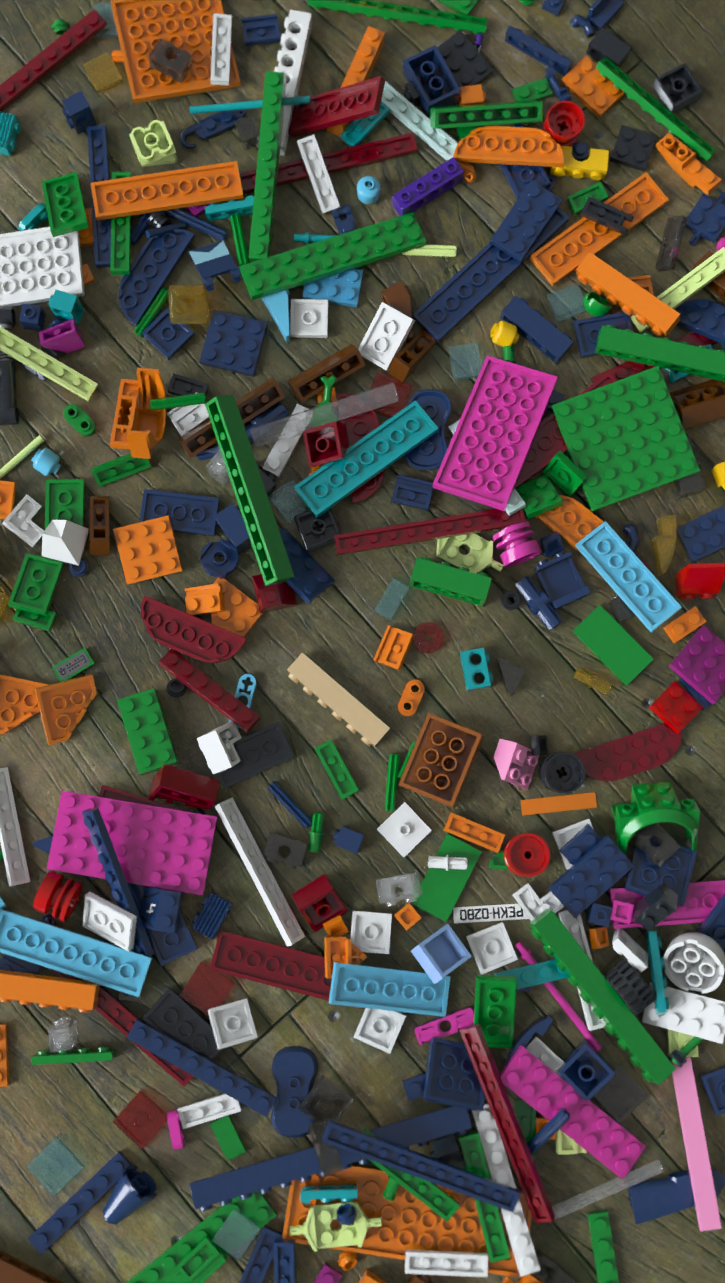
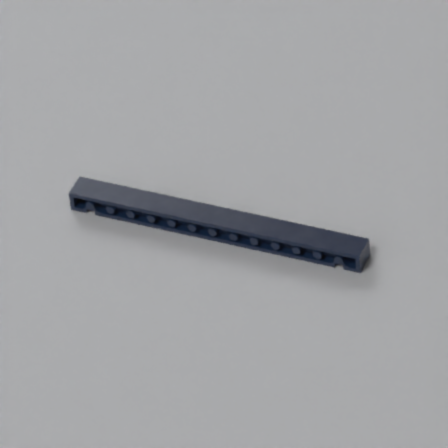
(305, 1163)

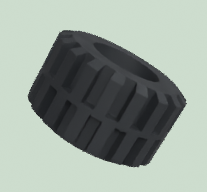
(630, 986)

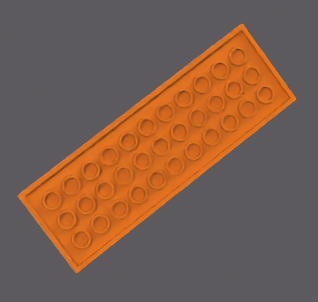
(405, 1221)

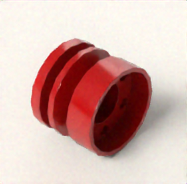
(564, 116)
(59, 896)

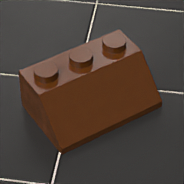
(700, 403)

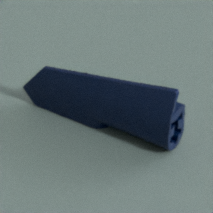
(666, 1195)

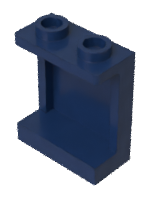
(561, 580)

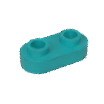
(34, 218)

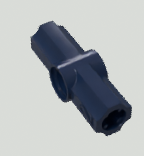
(276, 412)
(538, 603)

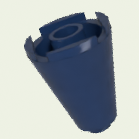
(129, 1195)

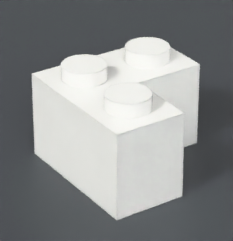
(219, 747)

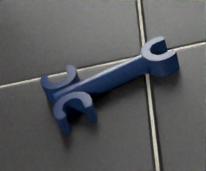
(560, 92)

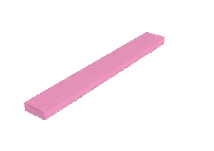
(696, 1147)

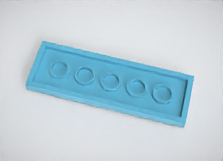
(628, 576)
(388, 989)

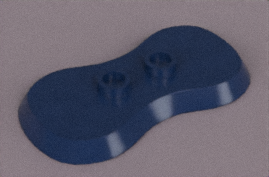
(432, 451)
(294, 1075)

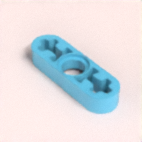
(250, 689)

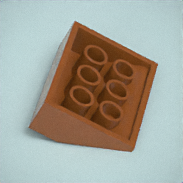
(441, 760)

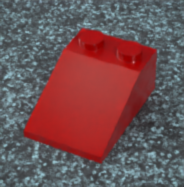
(700, 581)

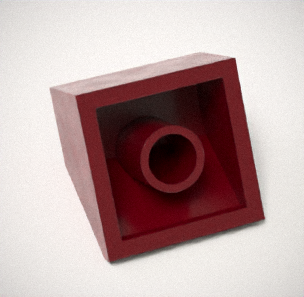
(326, 443)
(319, 902)

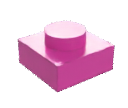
(621, 911)

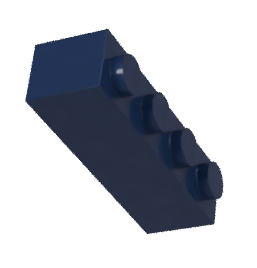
(537, 329)

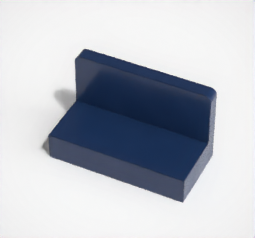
(603, 11)

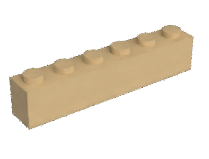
(338, 700)

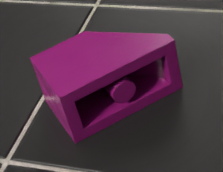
(63, 337)

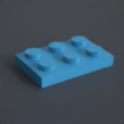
(337, 289)

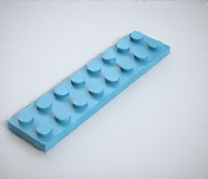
(73, 953)

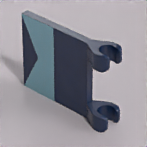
(212, 262)

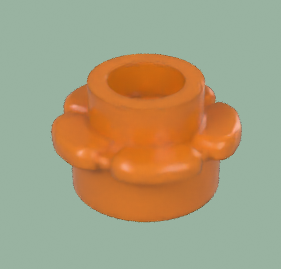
(347, 1260)

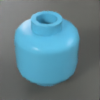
(368, 189)
(46, 462)

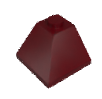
(273, 596)

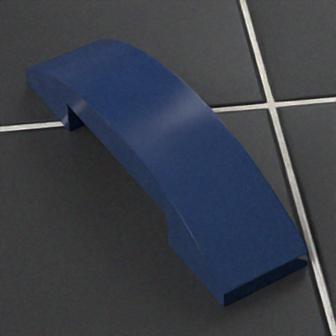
(539, 1026)

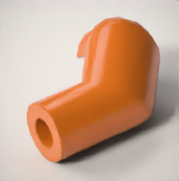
(469, 171)

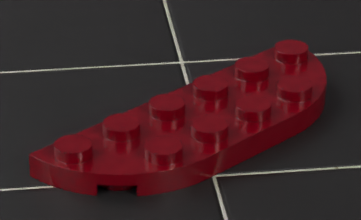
(357, 428)
(188, 633)
(630, 754)

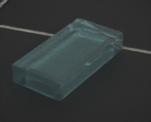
(391, 599)

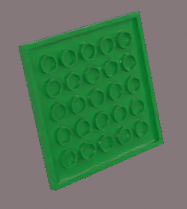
(625, 438)

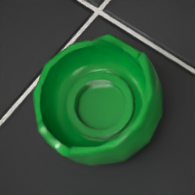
(596, 305)

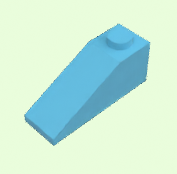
(279, 309)

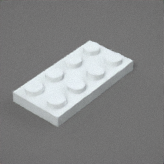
(690, 1015)

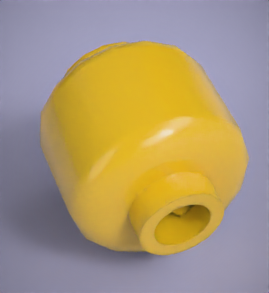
(504, 333)

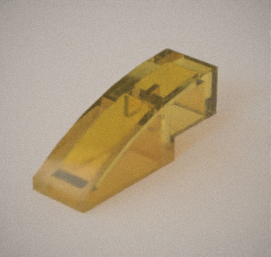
(664, 543)

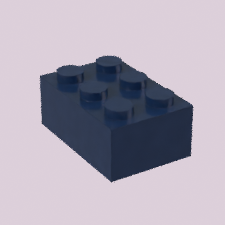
(432, 79)

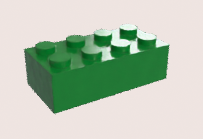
(450, 581)
(147, 731)

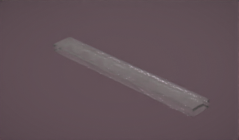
(324, 414)

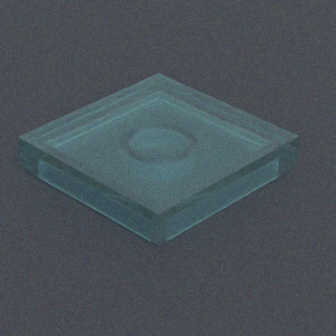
(55, 1166)

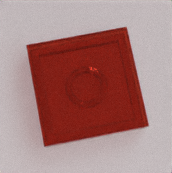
(402, 389)
(206, 988)
(141, 1119)

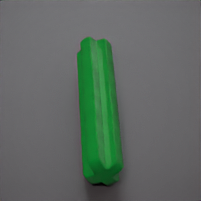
(239, 239)
(152, 312)
(178, 401)
(392, 777)

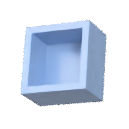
(441, 953)

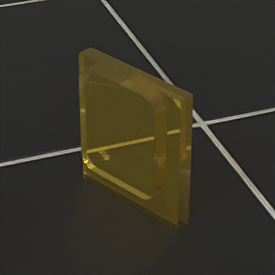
(102, 72)

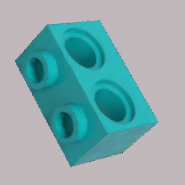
(66, 306)
(470, 669)

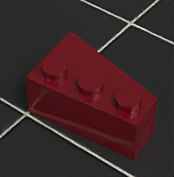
(184, 786)

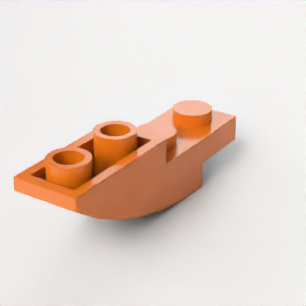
(686, 165)

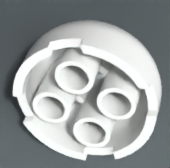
(695, 962)

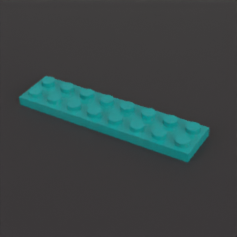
(366, 459)

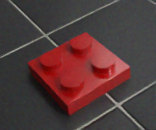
(675, 707)

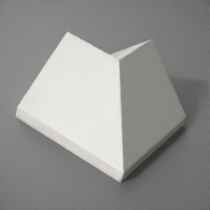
(64, 541)

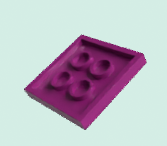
(703, 664)

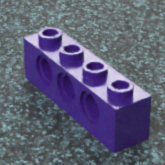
(428, 187)

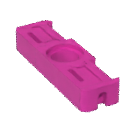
(458, 1020)

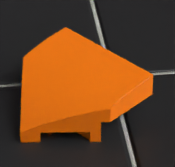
(341, 951)

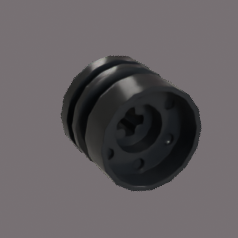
(569, 764)

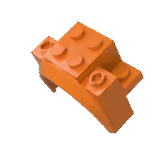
(135, 423)

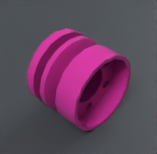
(517, 546)

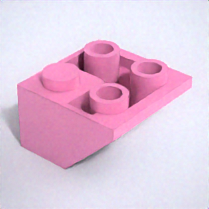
(515, 763)

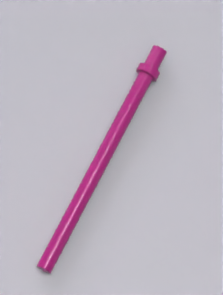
(526, 954)

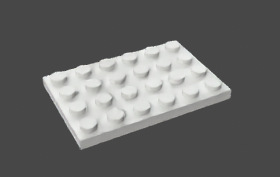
(37, 265)

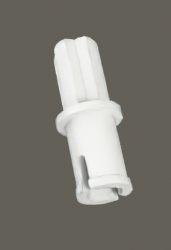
(447, 862)

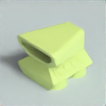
(153, 144)

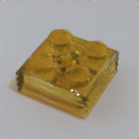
(183, 313)

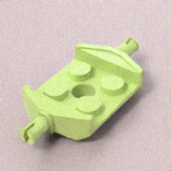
(476, 560)
(322, 1235)

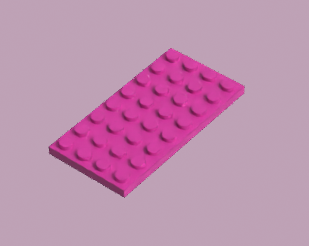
(495, 433)
(151, 842)

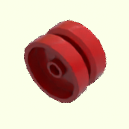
(531, 865)

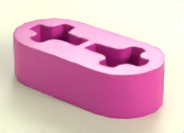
(176, 1130)

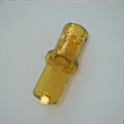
(592, 681)

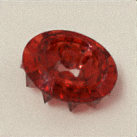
(429, 628)

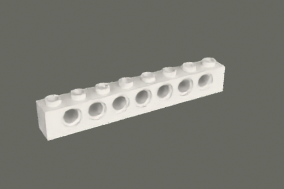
(301, 23)

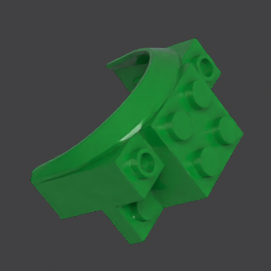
(652, 805)

